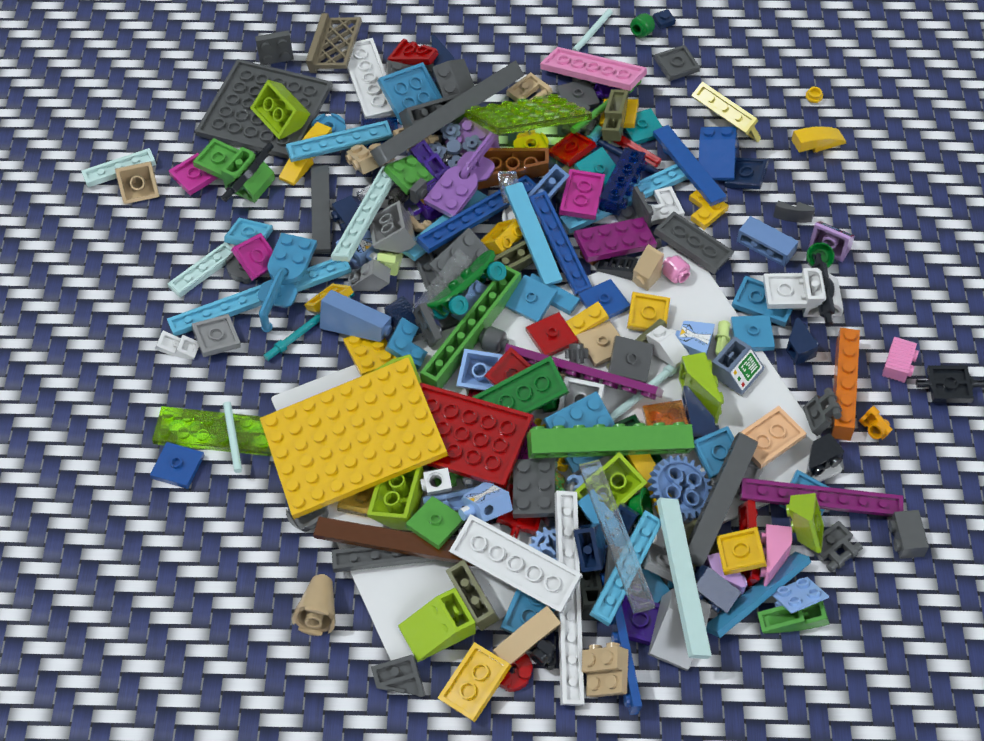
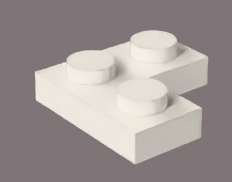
(667, 203)

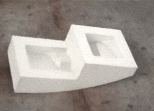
(175, 346)

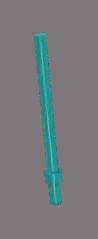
(281, 345)

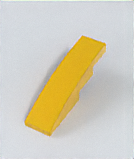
(295, 170)

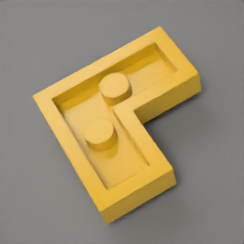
(706, 214)
(315, 303)

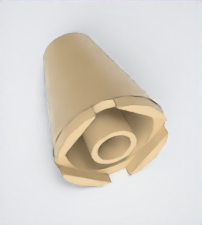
(316, 608)

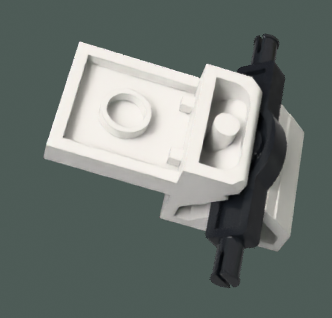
(811, 290)

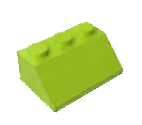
(279, 109)
(622, 479)
(397, 499)

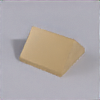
(137, 182)

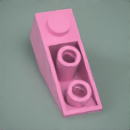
(777, 547)

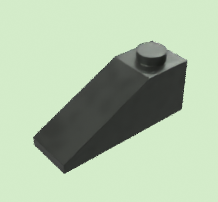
(590, 590)

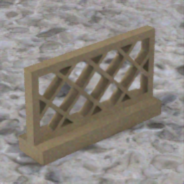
(321, 42)

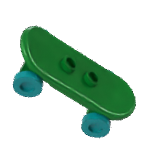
(480, 270)

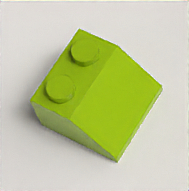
(806, 520)

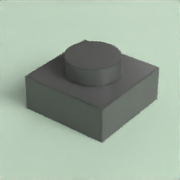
(418, 191)

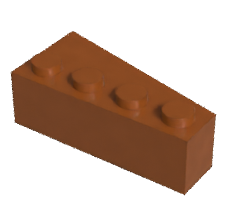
(525, 161)

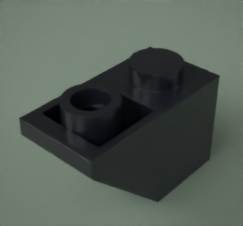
(824, 454)

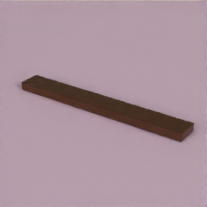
(382, 539)

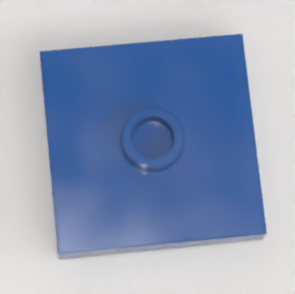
(608, 296)
(177, 465)

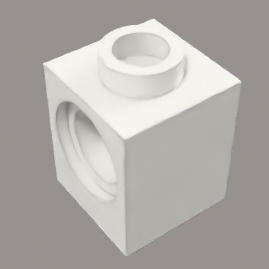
(443, 475)

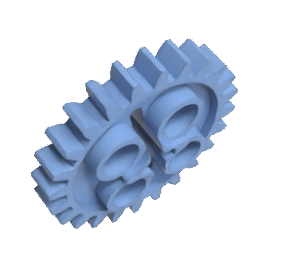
(682, 472)

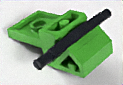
(238, 168)

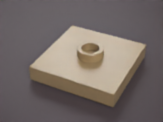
(599, 342)

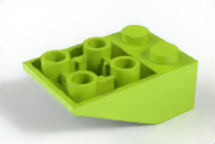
(698, 376)
(438, 625)

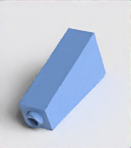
(353, 318)

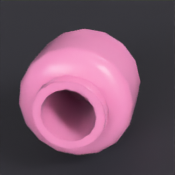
(676, 269)

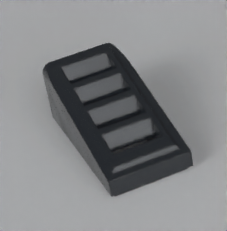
(622, 272)

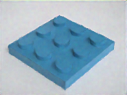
(408, 88)
(587, 412)

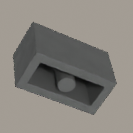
(908, 534)

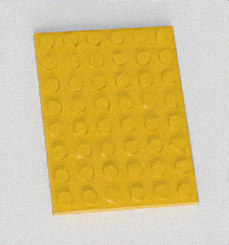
(352, 437)

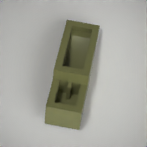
(615, 115)

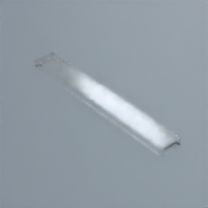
(617, 537)

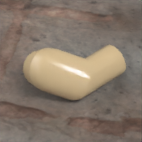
(419, 227)

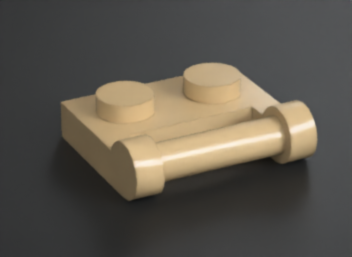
(528, 86)

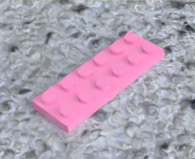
(593, 68)

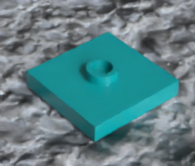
(645, 124)
(597, 162)

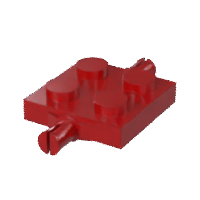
(527, 525)

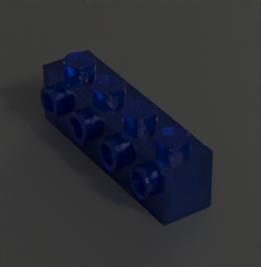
(622, 180)

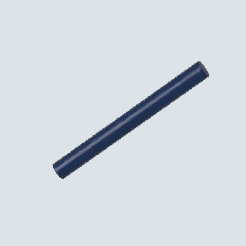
(618, 152)

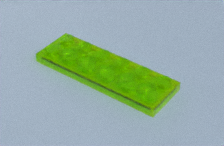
(209, 431)

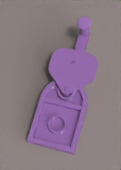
(461, 181)

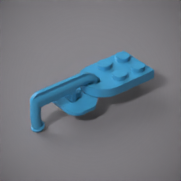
(285, 267)

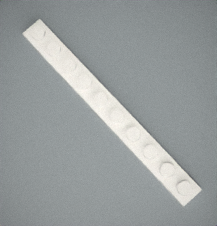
(571, 624)

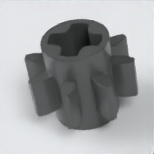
(576, 353)

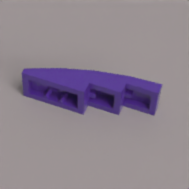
(429, 159)

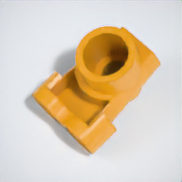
(876, 425)

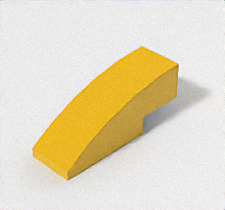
(817, 138)

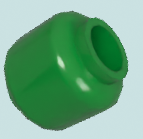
(642, 25)

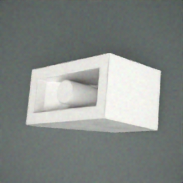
(666, 346)

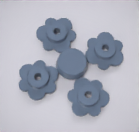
(454, 147)

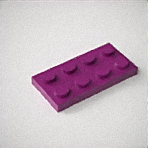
(614, 239)

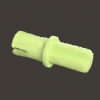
(722, 337)

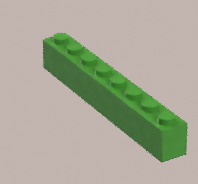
(467, 332)
(608, 441)

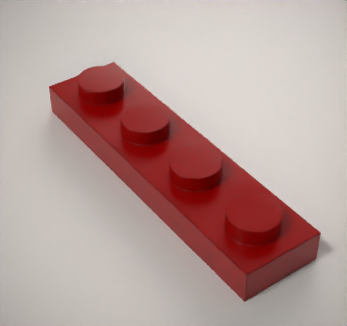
(747, 519)

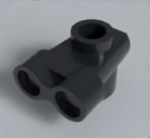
(544, 654)

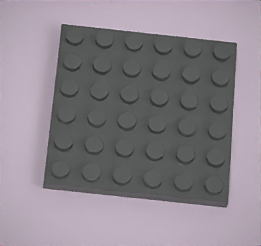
(234, 122)

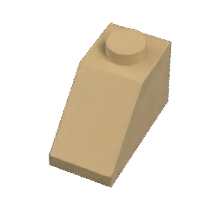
(648, 268)

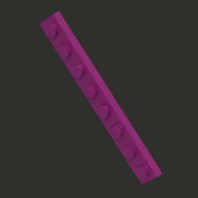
(827, 497)

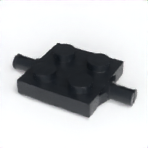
(950, 383)

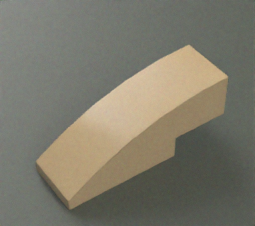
(527, 636)

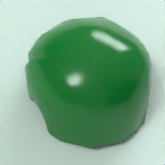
(826, 251)

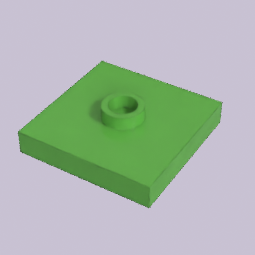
(435, 522)

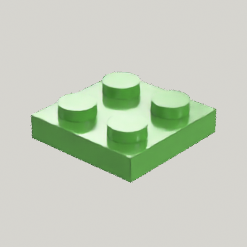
(407, 172)

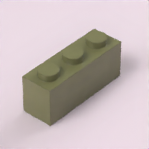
(472, 595)

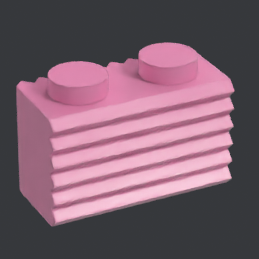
(899, 359)

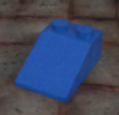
(718, 151)

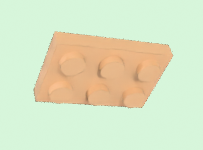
(775, 435)

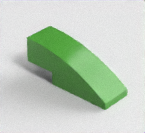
(781, 620)

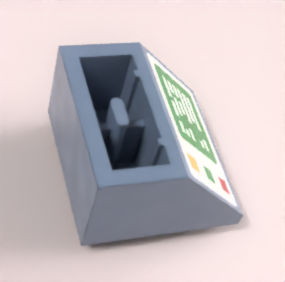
(737, 366)

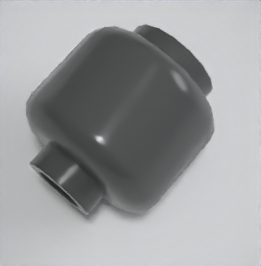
(493, 340)

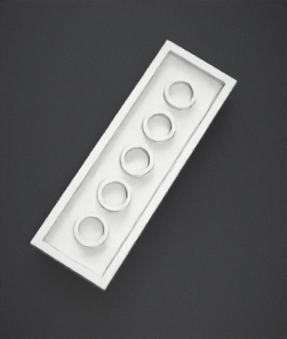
(364, 71)
(516, 563)

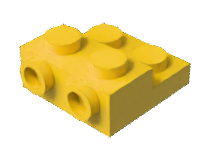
(502, 236)

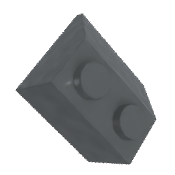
(452, 77)

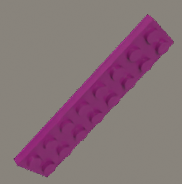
(593, 375)

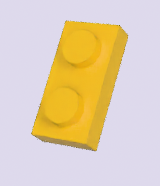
(588, 318)

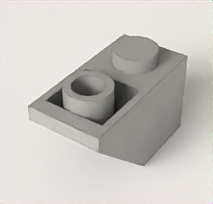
(370, 277)

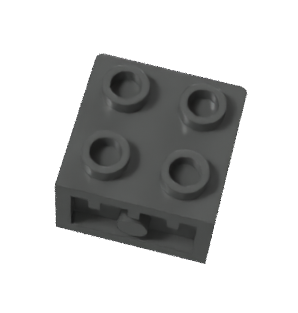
(638, 208)

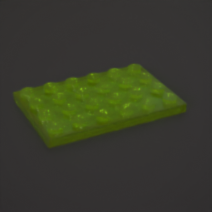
(527, 114)

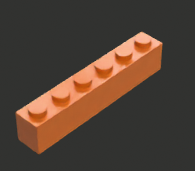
(846, 382)

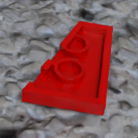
(413, 54)

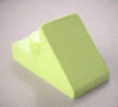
(391, 260)

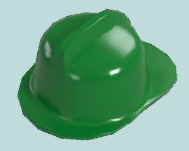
(641, 502)

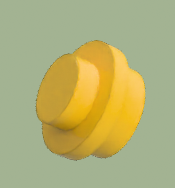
(814, 95)

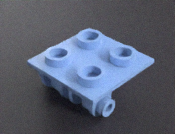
(799, 595)

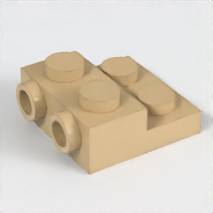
(362, 159)
(605, 670)

